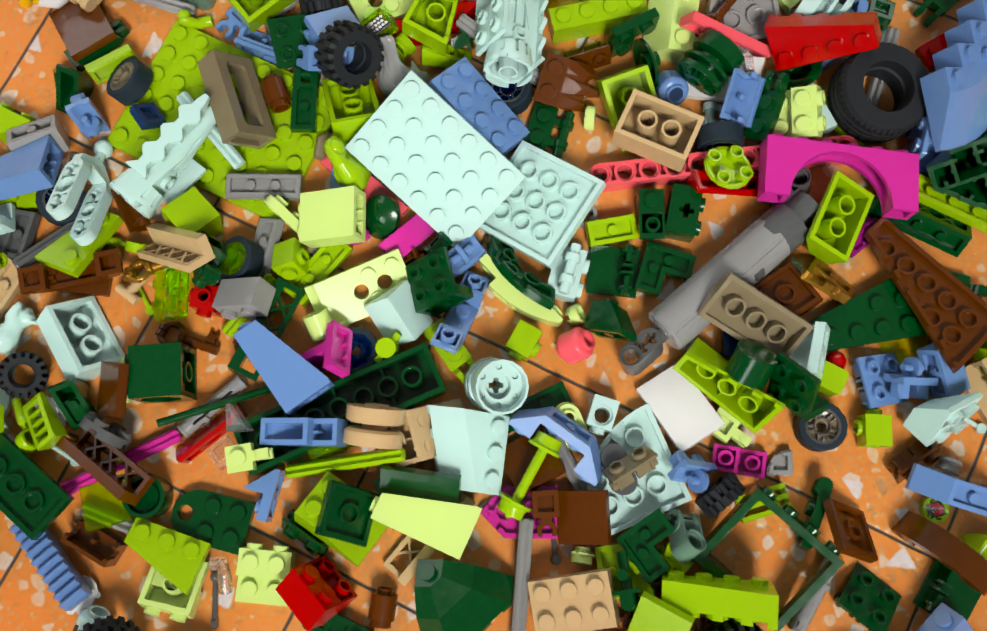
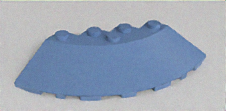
(958, 87)

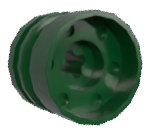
(710, 62)

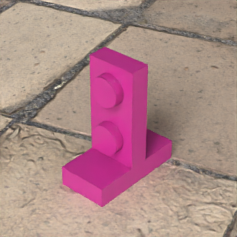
(334, 352)

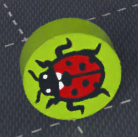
(933, 510)

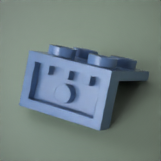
(921, 143)

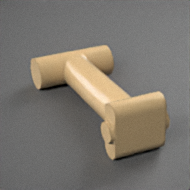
(129, 292)

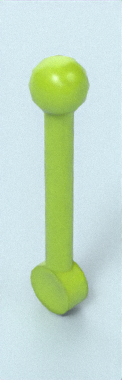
(148, 307)

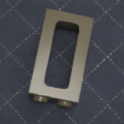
(233, 129)

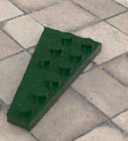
(871, 319)

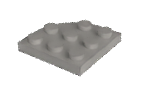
(747, 15)

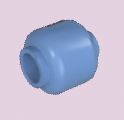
(671, 87)

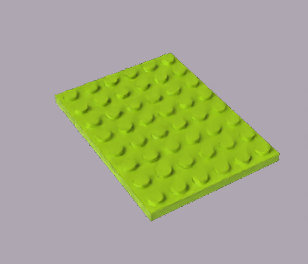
(177, 71)

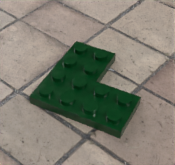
(28, 491)

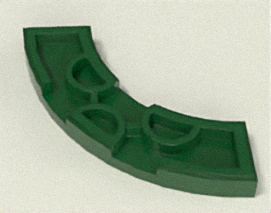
(507, 264)

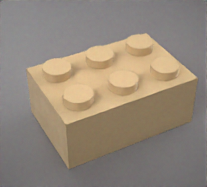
(657, 130)
(574, 601)

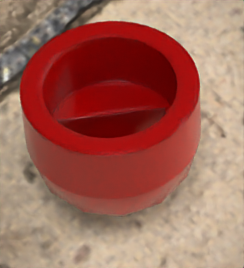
(837, 358)

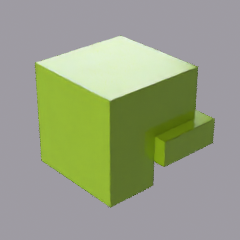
(193, 213)

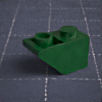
(650, 213)

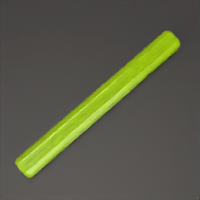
(345, 462)

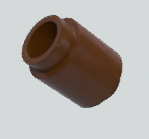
(275, 93)
(382, 607)

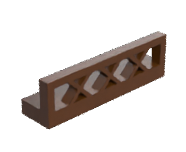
(104, 475)

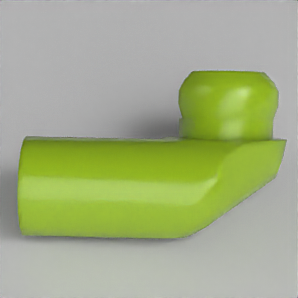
(197, 23)

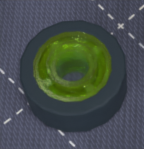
(243, 259)

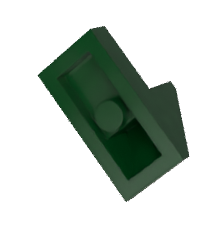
(72, 400)

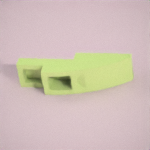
(516, 300)

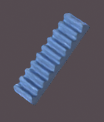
(55, 568)

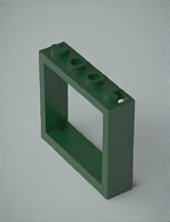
(789, 516)

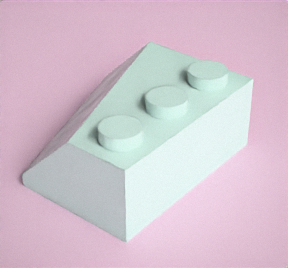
(470, 446)

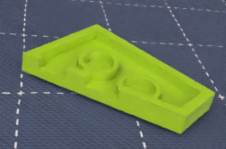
(73, 259)
(169, 552)

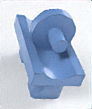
(86, 116)
(465, 255)
(911, 382)
(691, 470)

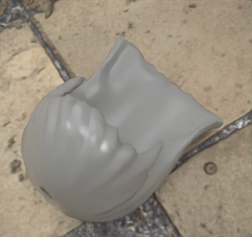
(392, 69)

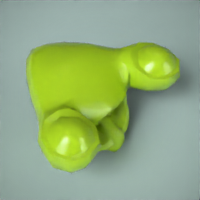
(346, 167)

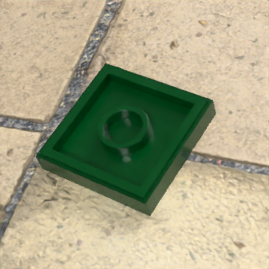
(346, 514)

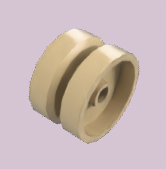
(374, 428)

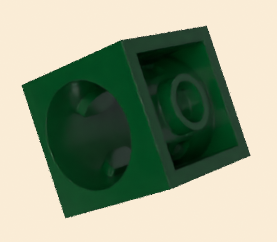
(162, 373)

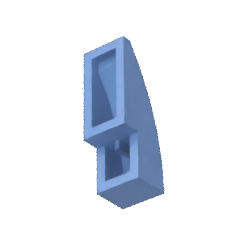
(303, 432)

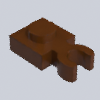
(545, 506)

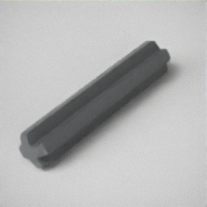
(27, 257)

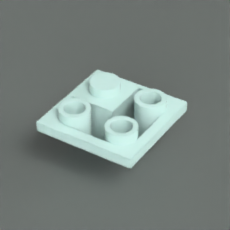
(941, 417)

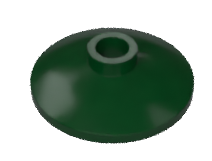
(644, 55)

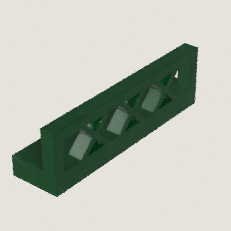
(930, 228)
(240, 357)

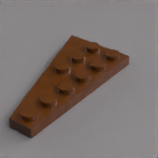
(942, 303)

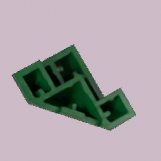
(962, 172)
(459, 595)

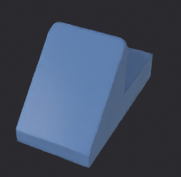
(270, 486)

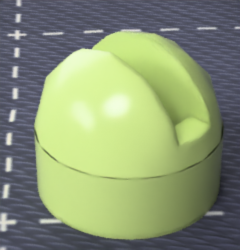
(576, 314)

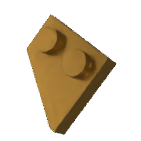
(827, 281)

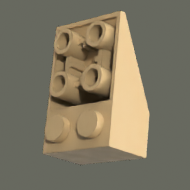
(417, 437)

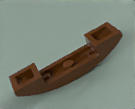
(46, 279)
(945, 548)

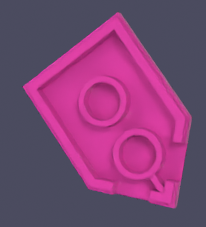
(510, 527)

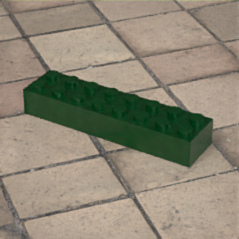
(398, 381)

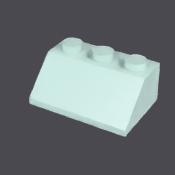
(79, 337)

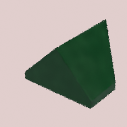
(69, 83)

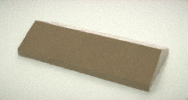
(753, 315)

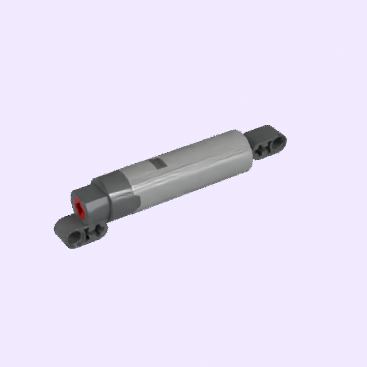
(747, 256)

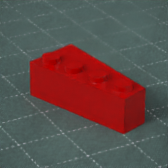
(820, 37)

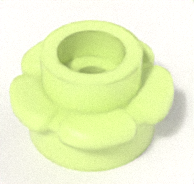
(582, 555)

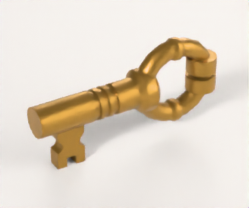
(150, 268)

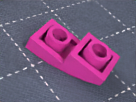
(407, 236)
(739, 461)

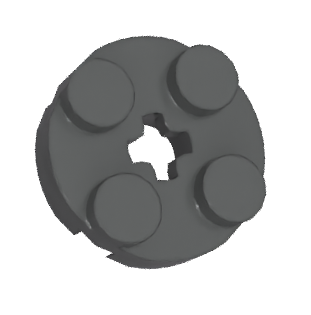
(111, 434)

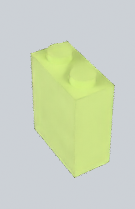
(332, 217)

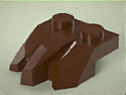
(565, 83)

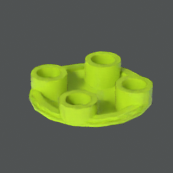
(728, 167)

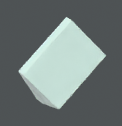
(396, 313)

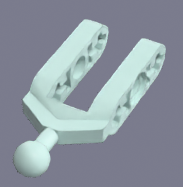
(69, 189)

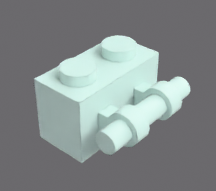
(567, 273)

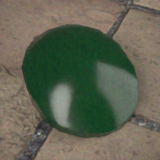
(802, 75)
(382, 216)

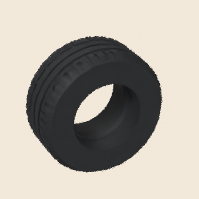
(854, 111)

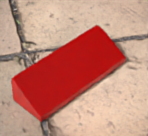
(703, 184)
(204, 437)

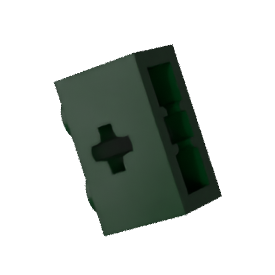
(679, 227)

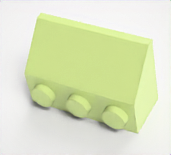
(668, 37)

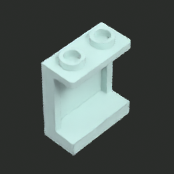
(813, 349)

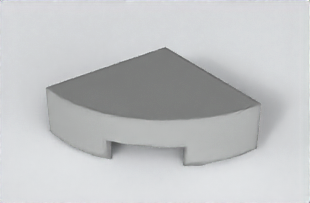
(780, 464)

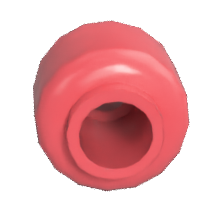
(575, 345)

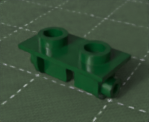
(294, 530)

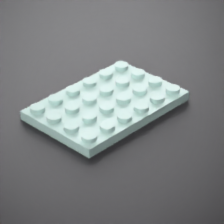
(434, 160)

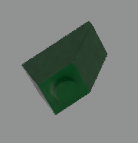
(609, 321)

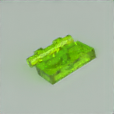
(170, 294)

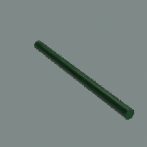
(212, 406)

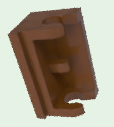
(98, 545)

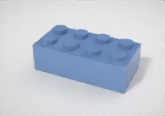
(480, 105)

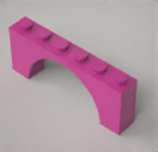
(889, 172)

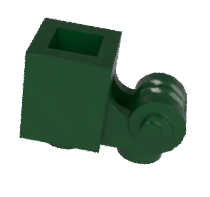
(209, 273)

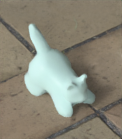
(15, 322)

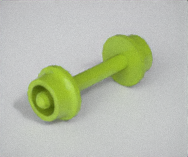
(513, 505)

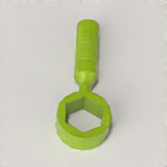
(130, 246)
(20, 439)

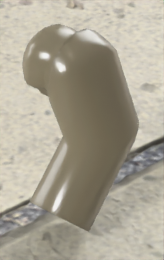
(319, 152)

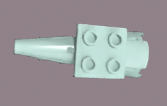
(513, 39)
(167, 164)

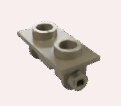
(640, 460)

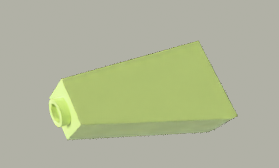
(432, 522)

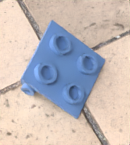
(871, 371)

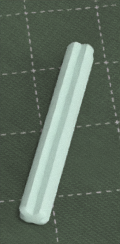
(227, 150)

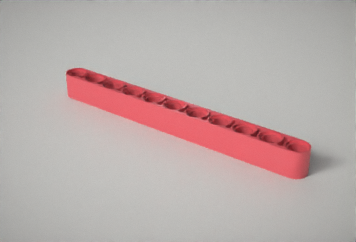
(664, 177)

